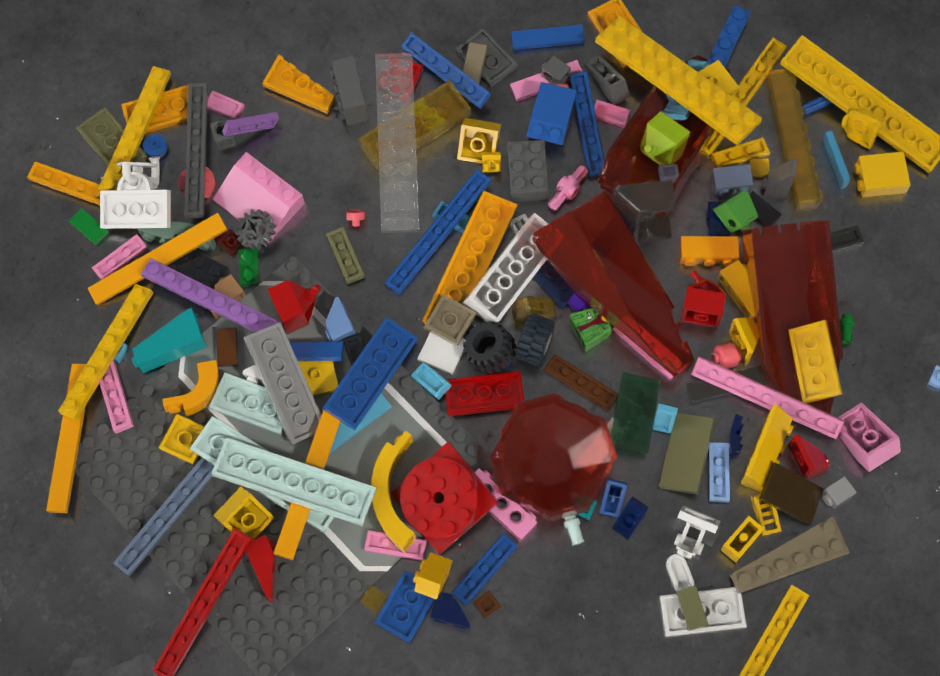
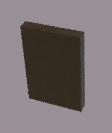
(791, 493)

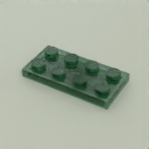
(635, 413)

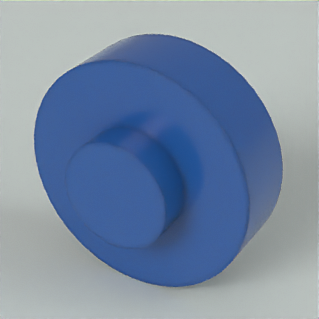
(155, 145)

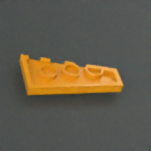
(294, 84)

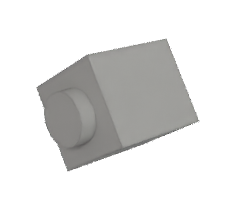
(838, 493)

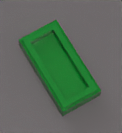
(88, 226)

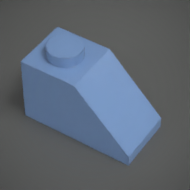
(338, 322)

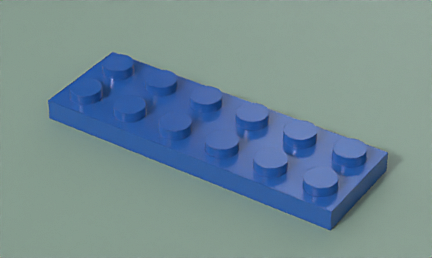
(370, 373)

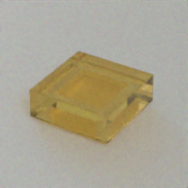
(374, 599)

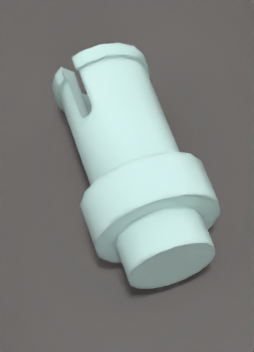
(572, 524)

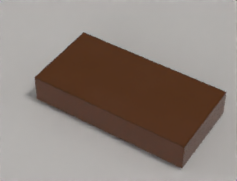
(227, 347)

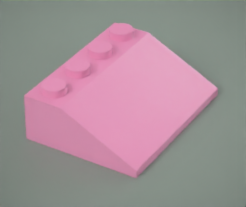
(256, 187)

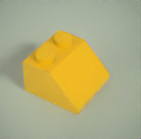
(476, 138)
(244, 513)

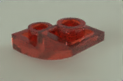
(228, 241)

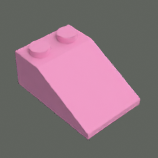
(868, 437)

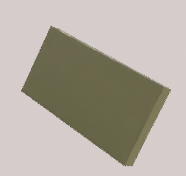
(103, 135)
(687, 453)

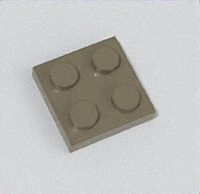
(450, 320)

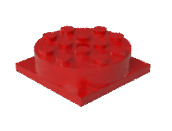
(464, 497)

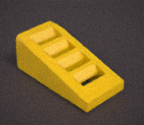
(759, 516)

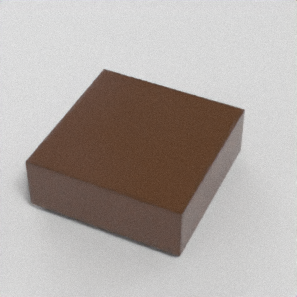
(487, 604)

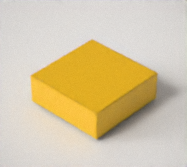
(759, 167)

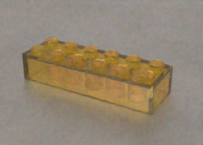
(433, 117)

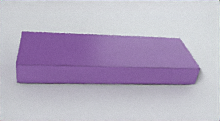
(250, 124)

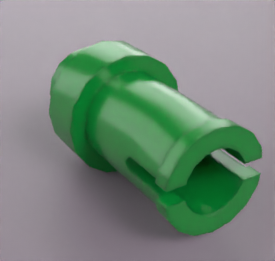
(846, 324)

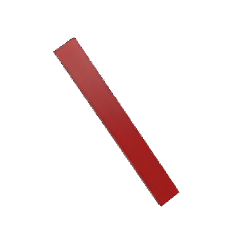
(202, 603)

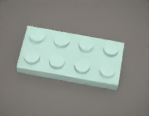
(246, 403)

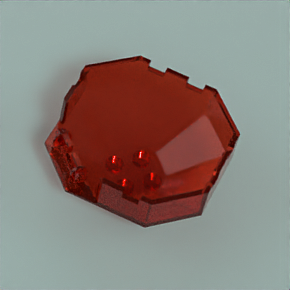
(553, 457)

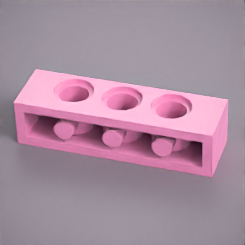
(517, 529)

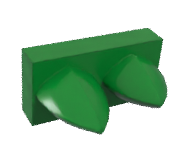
(248, 267)

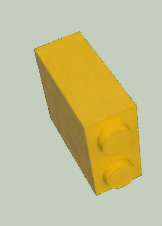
(882, 174)

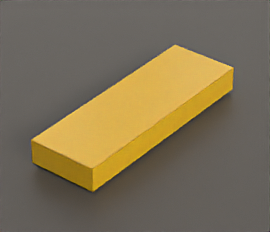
(741, 153)

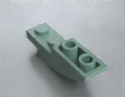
(164, 235)

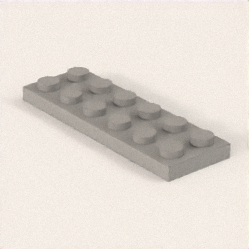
(284, 382)

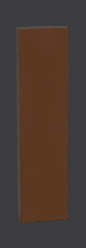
(581, 382)

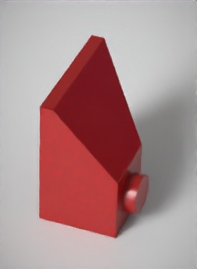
(808, 457)

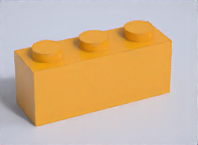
(708, 250)

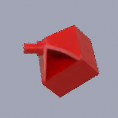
(703, 302)
(294, 303)

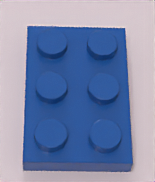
(404, 609)

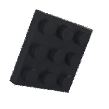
(198, 268)

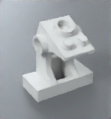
(686, 545)

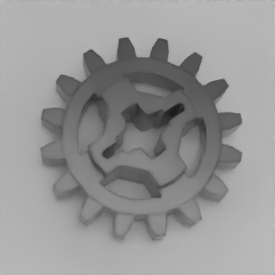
(249, 225)

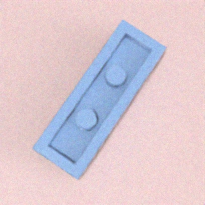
(719, 472)

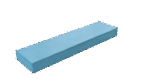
(345, 433)

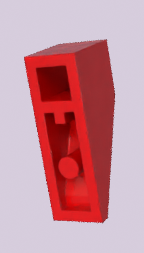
(264, 563)

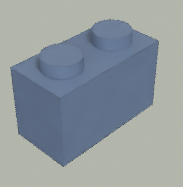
(731, 180)

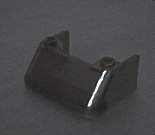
(639, 205)

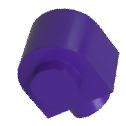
(578, 303)

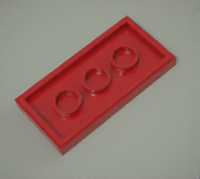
(484, 393)

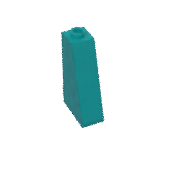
(170, 342)

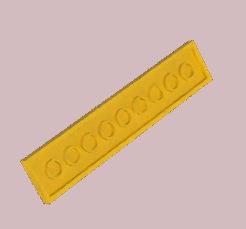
(678, 80)
(852, 92)

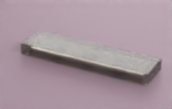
(704, 390)

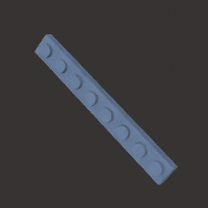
(165, 517)

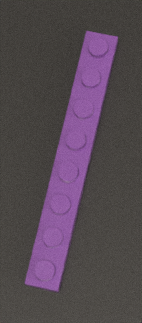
(207, 297)

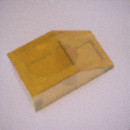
(529, 304)

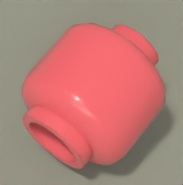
(726, 355)

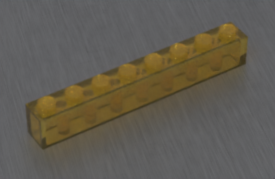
(794, 138)

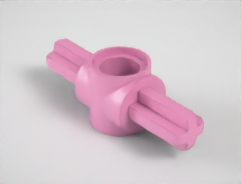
(568, 187)

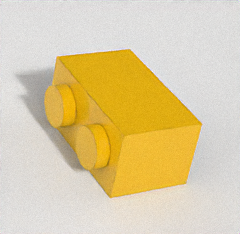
(742, 539)
(432, 575)

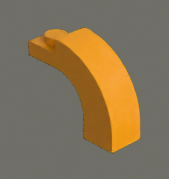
(201, 395)

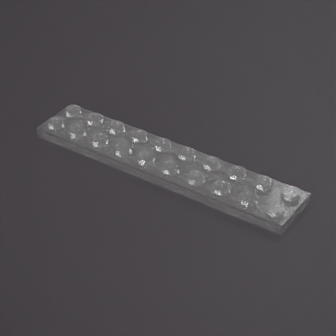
(397, 143)

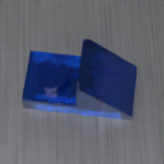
(630, 517)

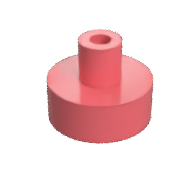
(355, 215)

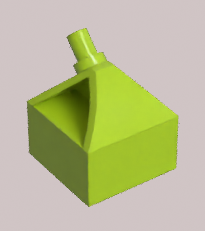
(664, 140)

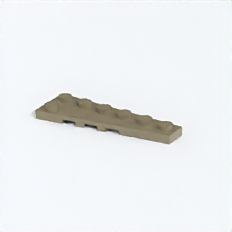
(803, 552)

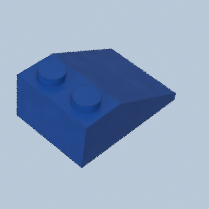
(551, 113)

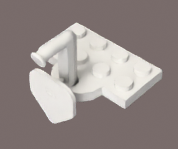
(136, 201)

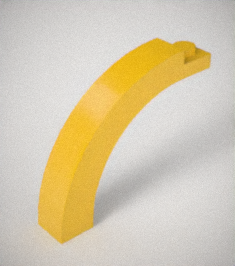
(382, 474)

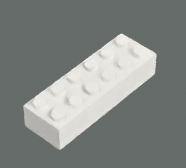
(508, 274)

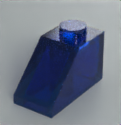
(448, 612)

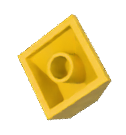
(745, 336)

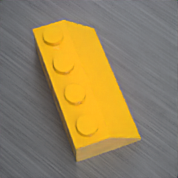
(767, 448)

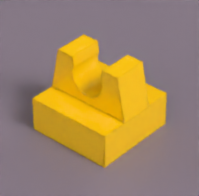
(491, 161)

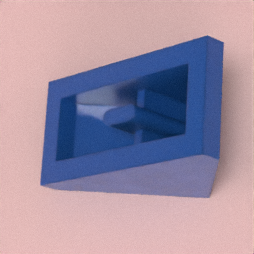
(613, 497)

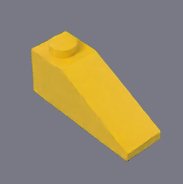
(736, 282)

